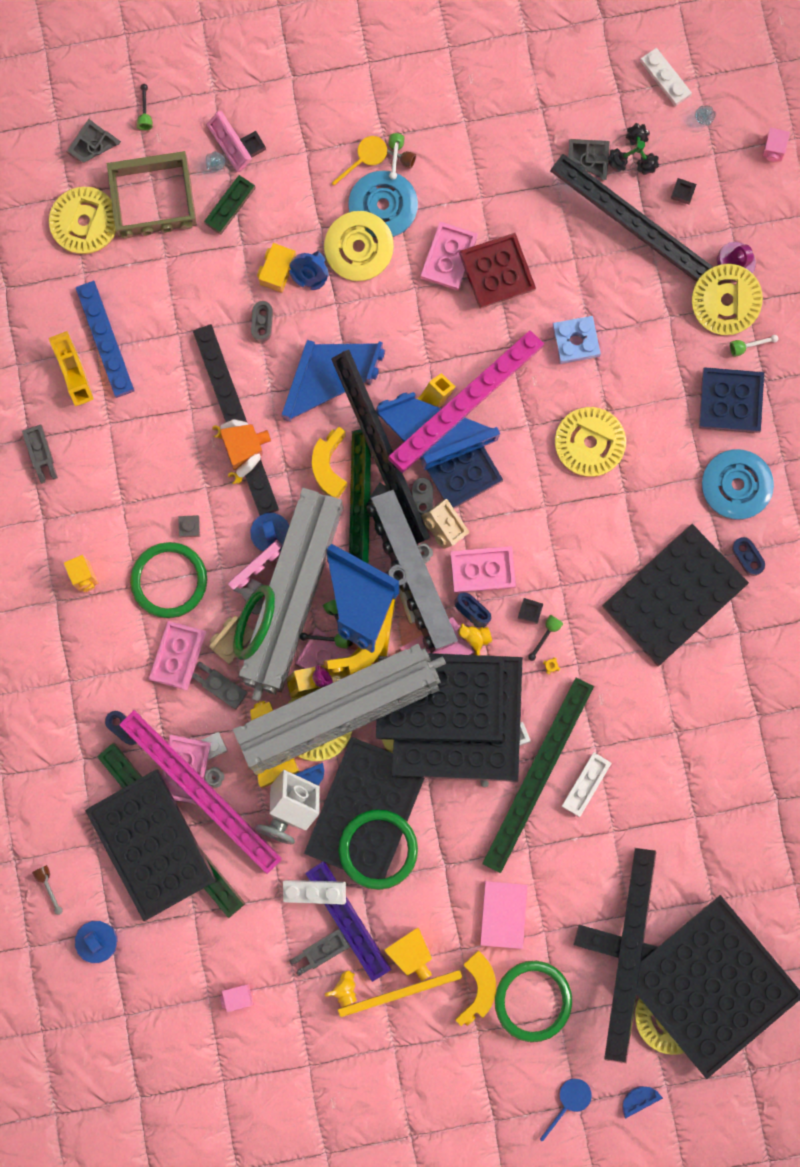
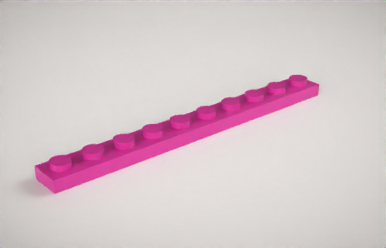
(465, 401)
(200, 791)

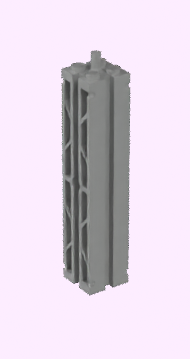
(294, 589)
(338, 708)

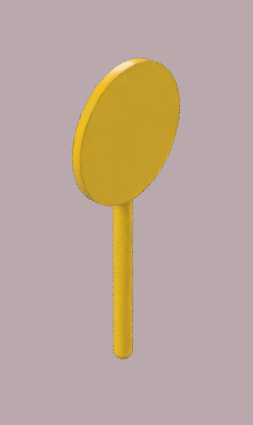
(371, 151)

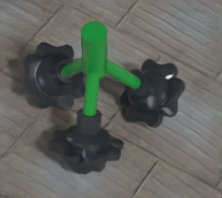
(636, 135)

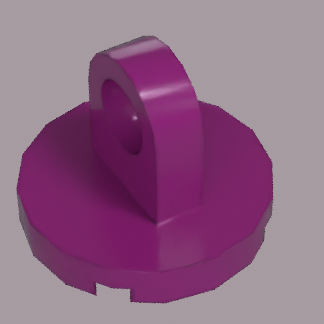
(737, 254)

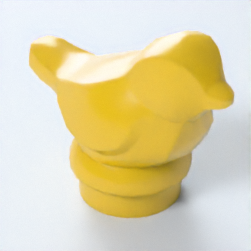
(475, 637)
(344, 989)

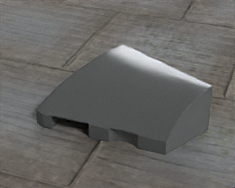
(91, 142)
(590, 155)

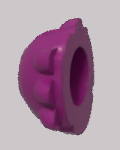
(321, 677)

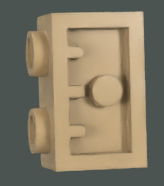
(445, 524)
(223, 643)

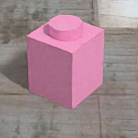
(775, 144)
(236, 998)

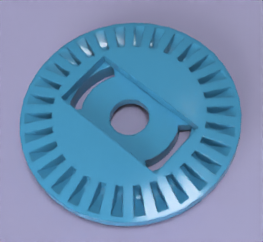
(402, 201)
(744, 502)

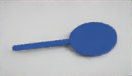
(574, 1096)

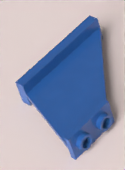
(317, 377)
(409, 414)
(360, 597)

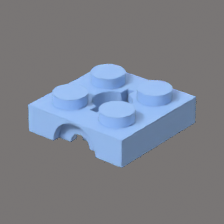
(580, 327)

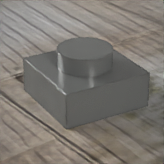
(189, 526)

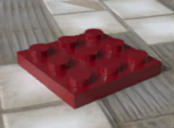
(497, 270)

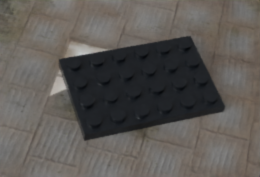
(675, 594)
(462, 710)
(363, 785)
(150, 845)

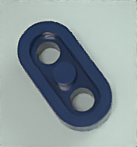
(750, 556)
(472, 609)
(118, 730)

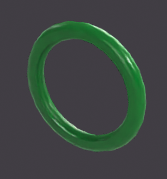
(178, 611)
(244, 654)
(412, 854)
(506, 980)

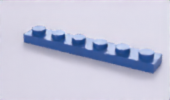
(105, 339)

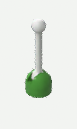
(396, 142)
(739, 347)

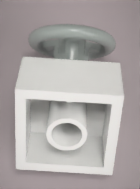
(292, 804)

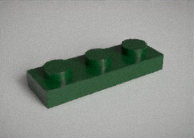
(230, 204)

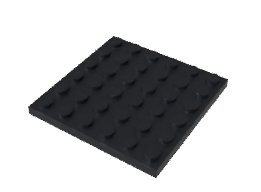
(467, 758)
(714, 986)

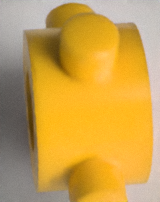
(551, 665)

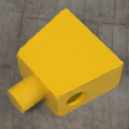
(411, 954)

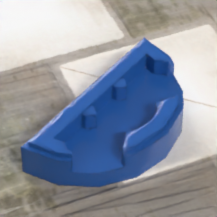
(314, 774)
(639, 1099)

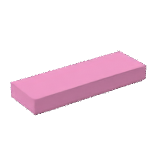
(229, 141)

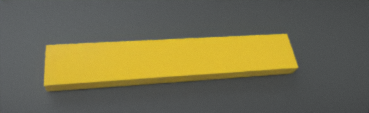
(400, 993)

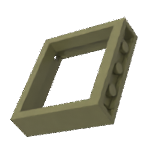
(143, 165)

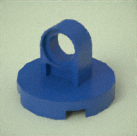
(309, 270)
(268, 529)
(96, 941)

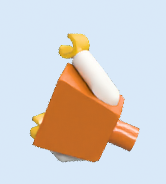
(241, 446)

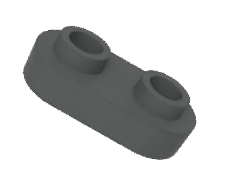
(262, 322)
(423, 497)

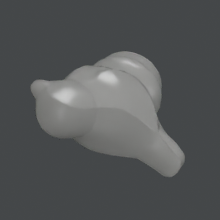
(247, 591)

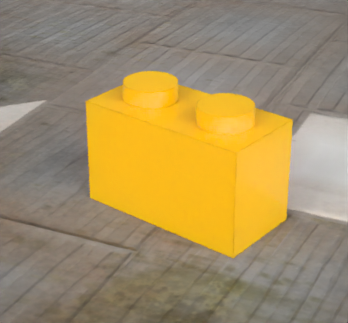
(276, 267)
(81, 573)

